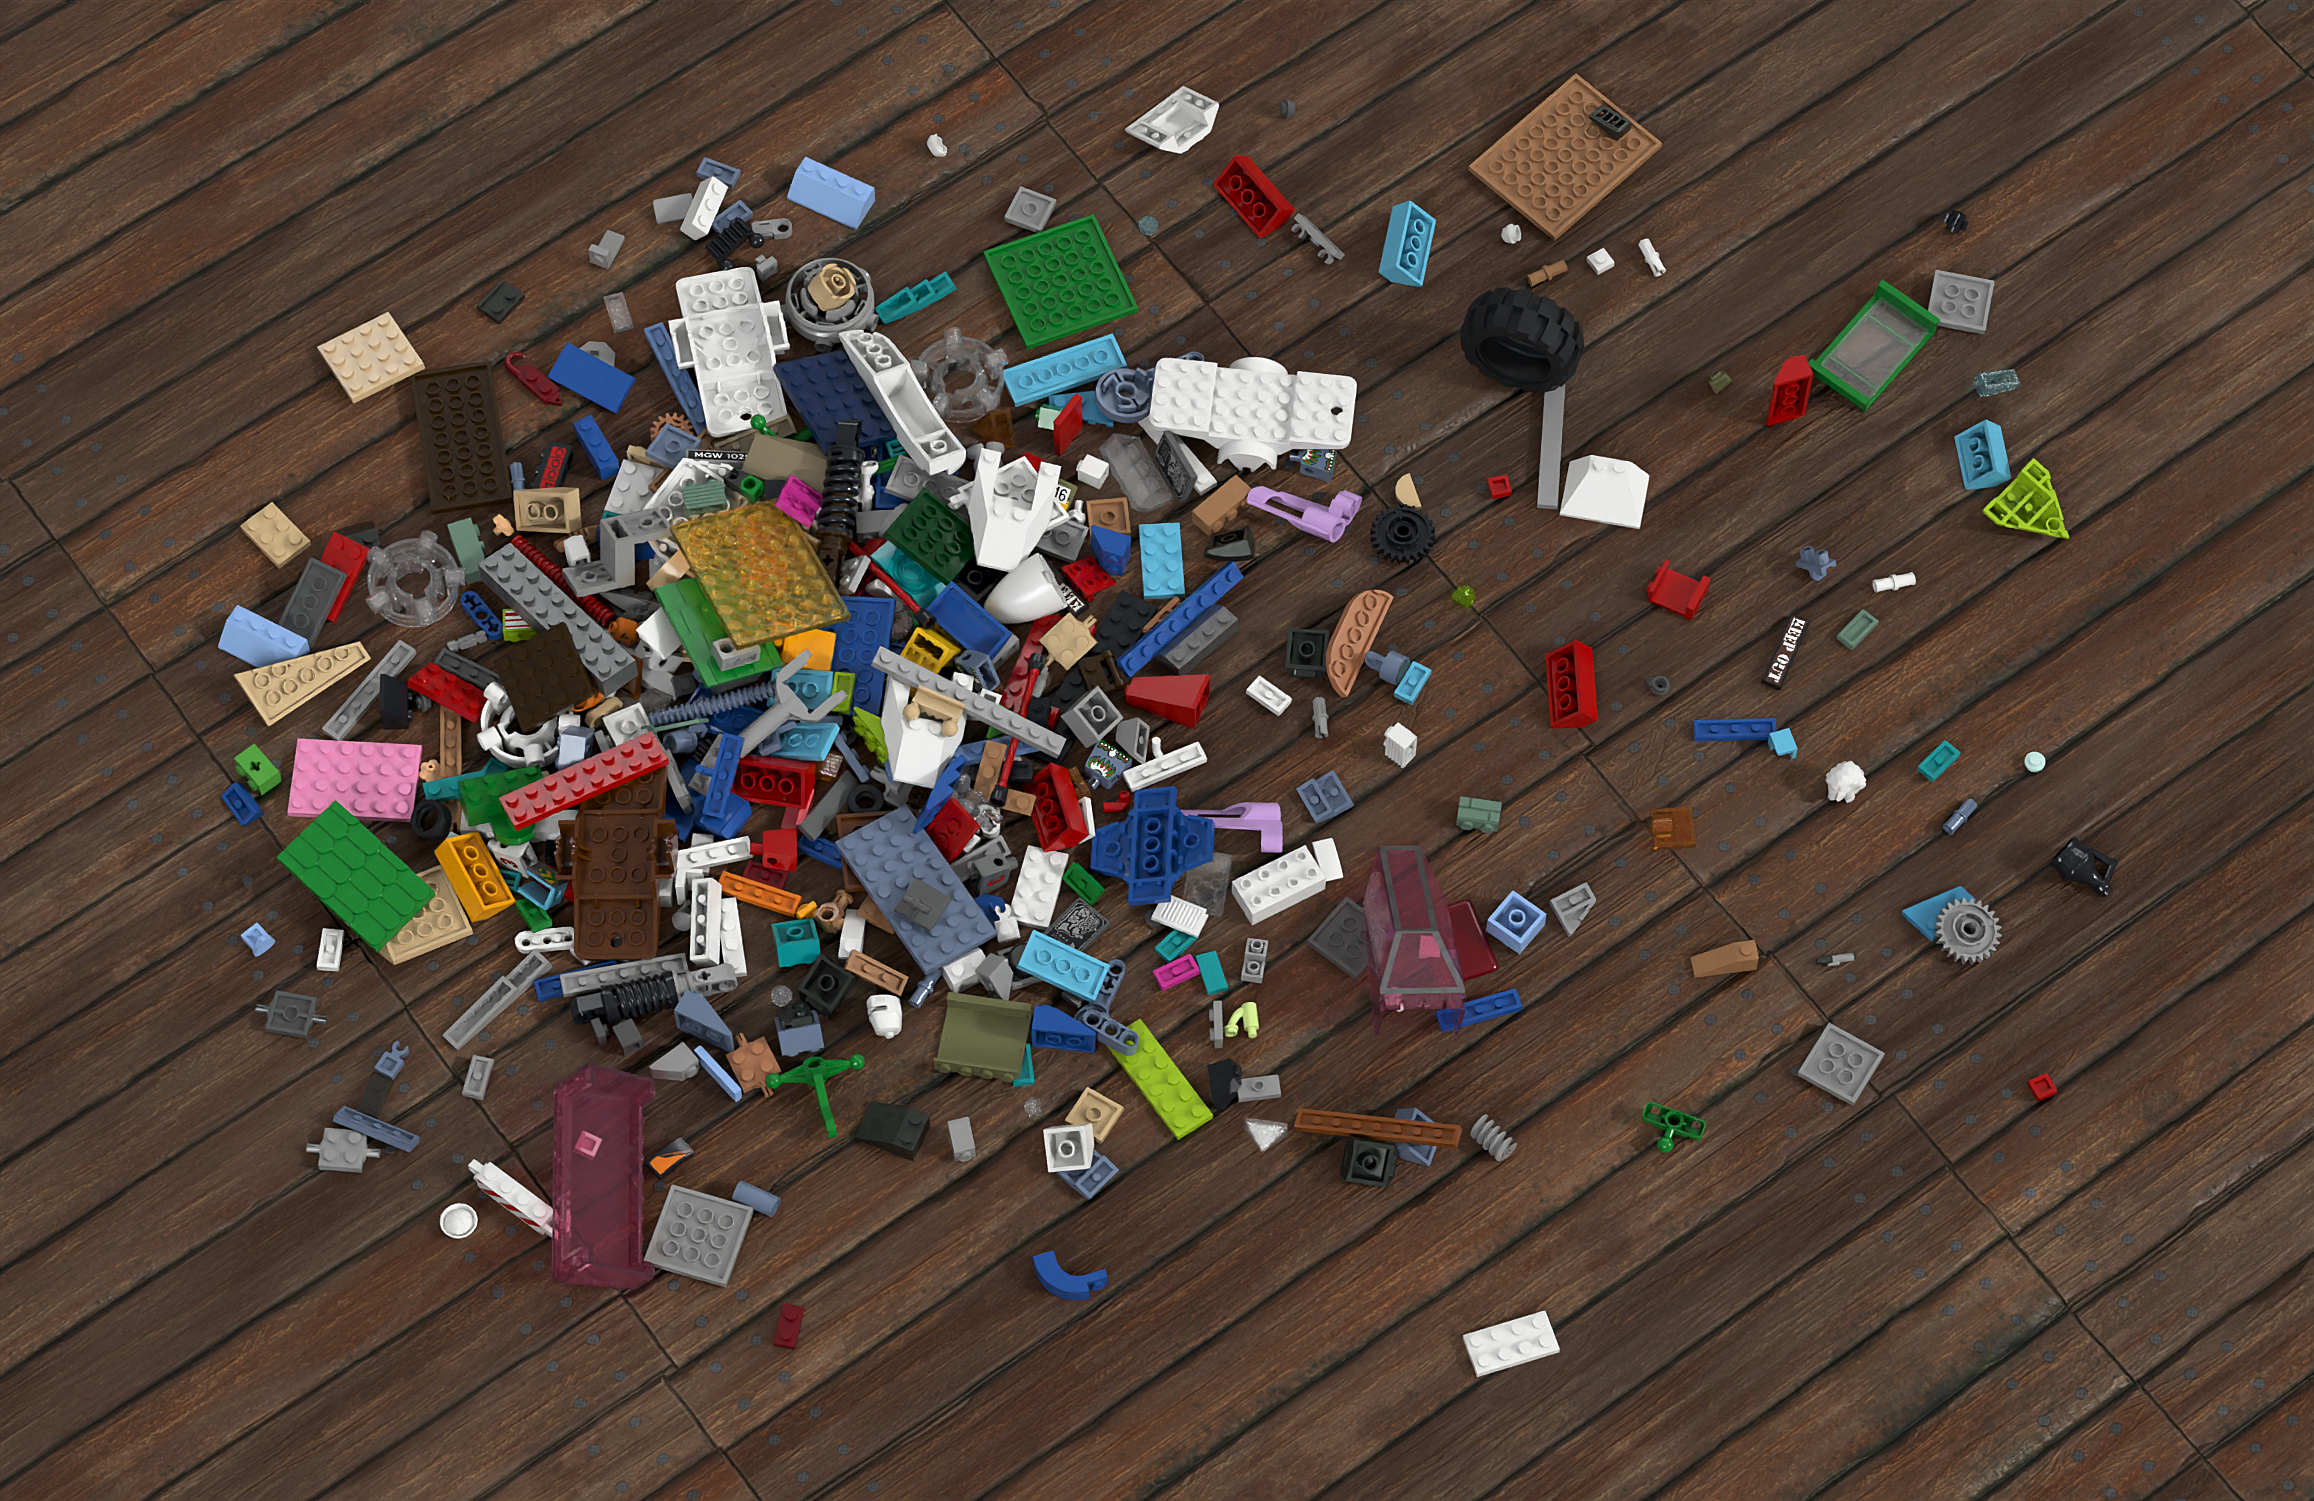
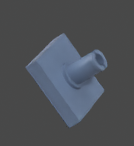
(671, 446)

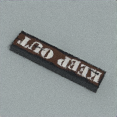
(1074, 600)
(1785, 652)

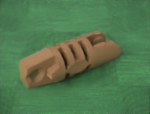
(588, 533)

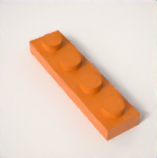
(759, 894)

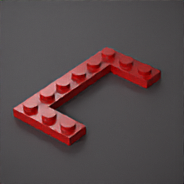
(1018, 680)

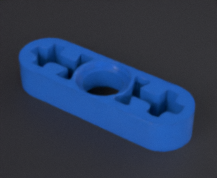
(480, 606)

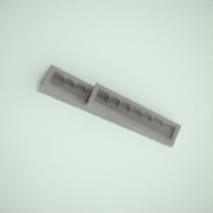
(497, 999)

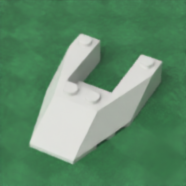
(1006, 527)
(918, 747)

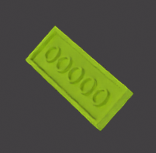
(1163, 1084)

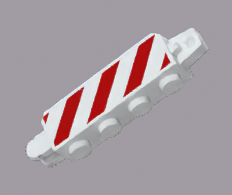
(513, 1196)

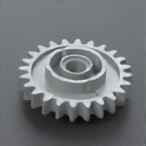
(1957, 941)

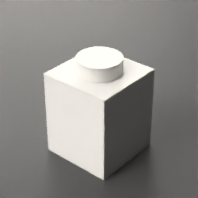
(1092, 471)

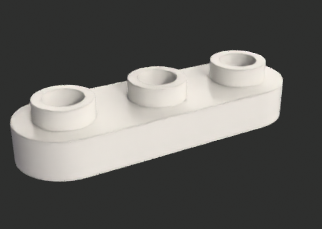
(555, 935)

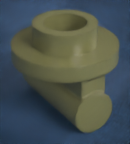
(1719, 380)

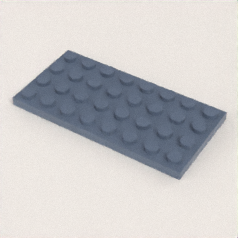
(888, 860)

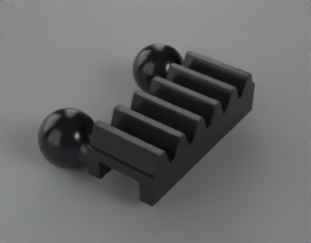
(730, 240)

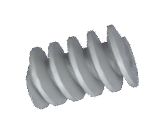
(1491, 1139)

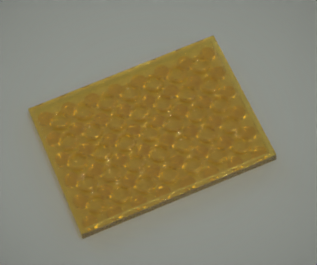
(759, 574)

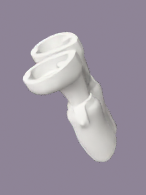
(866, 489)

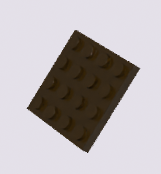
(544, 677)

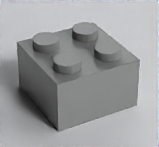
(1092, 717)

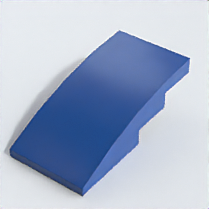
(940, 794)

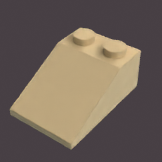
(547, 510)

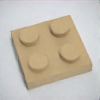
(1096, 1110)

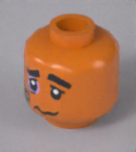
(624, 631)

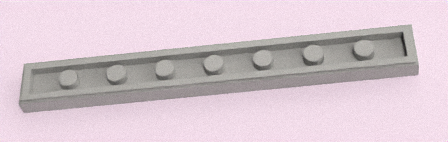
(1551, 448)

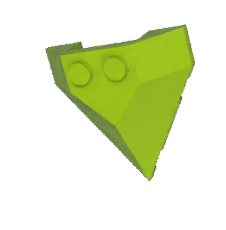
(2029, 504)

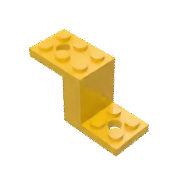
(931, 650)

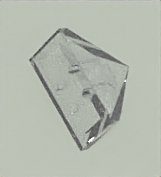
(1265, 1132)

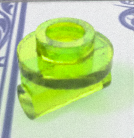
(1464, 595)

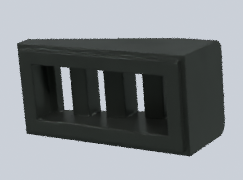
(1616, 133)

